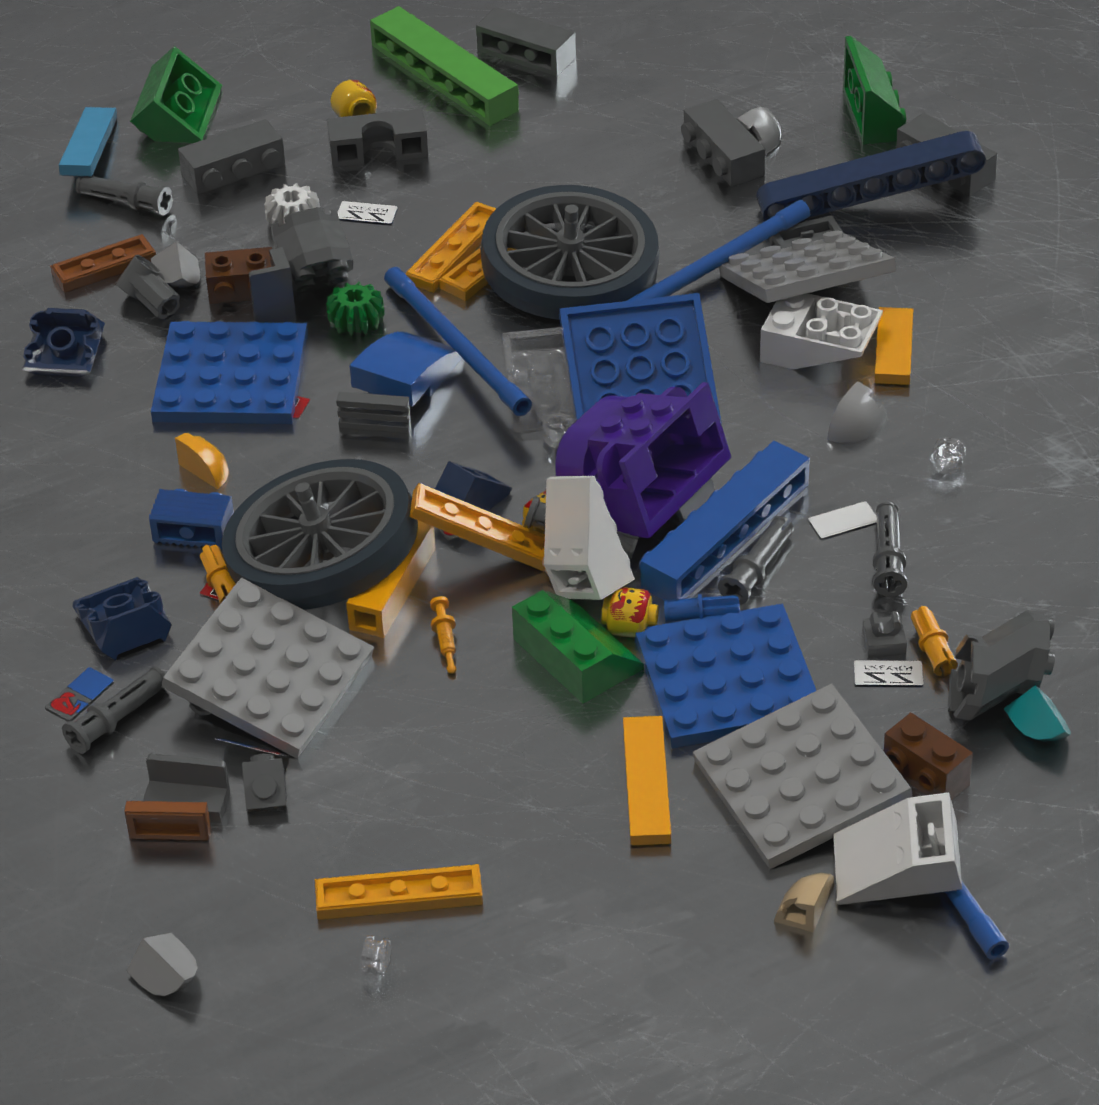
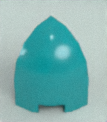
(1037, 716)

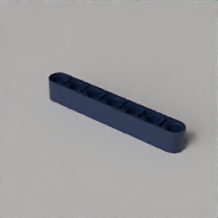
(876, 175)

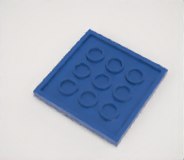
(635, 348)
(230, 372)
(722, 671)

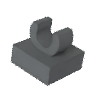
(884, 635)

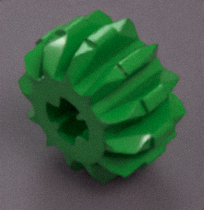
(355, 309)

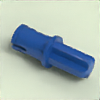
(699, 607)

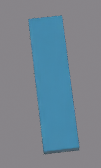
(88, 141)

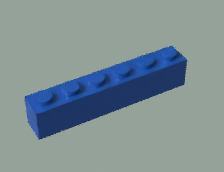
(724, 522)

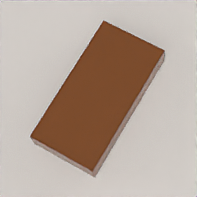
(167, 820)

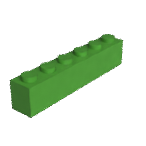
(445, 65)

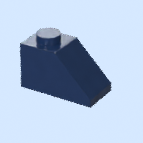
(472, 486)

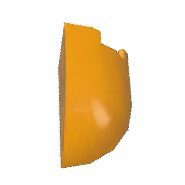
(202, 459)

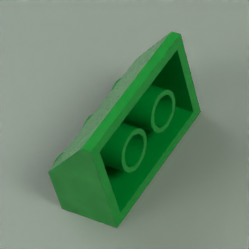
(870, 95)
(176, 100)
(572, 645)

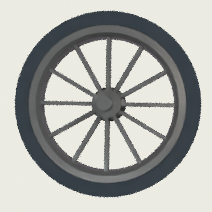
(569, 249)
(355, 521)

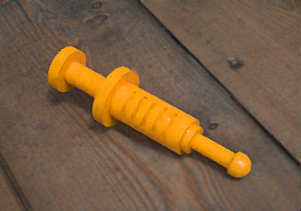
(443, 626)

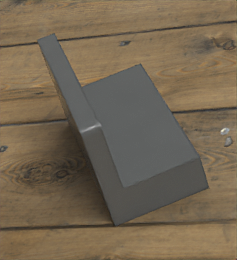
(273, 290)
(189, 781)

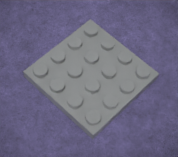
(806, 266)
(268, 667)
(801, 775)

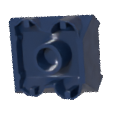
(62, 342)
(123, 616)

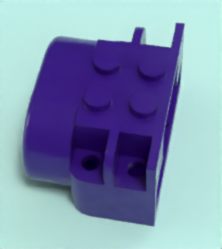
(646, 453)

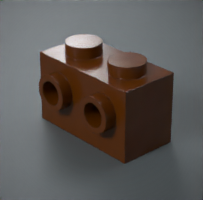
(229, 273)
(928, 757)

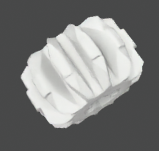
(288, 201)

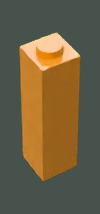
(378, 607)

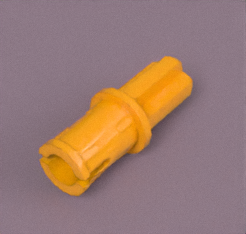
(217, 571)
(933, 641)

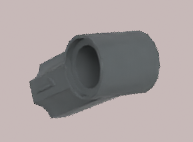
(143, 283)

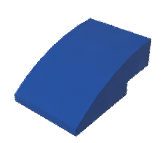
(403, 366)

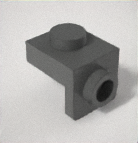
(264, 783)

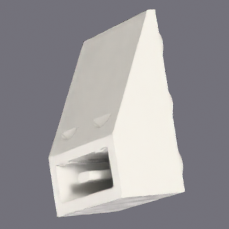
(816, 331)
(582, 540)
(899, 852)

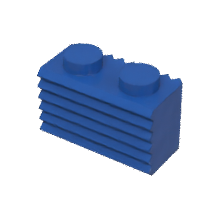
(190, 517)

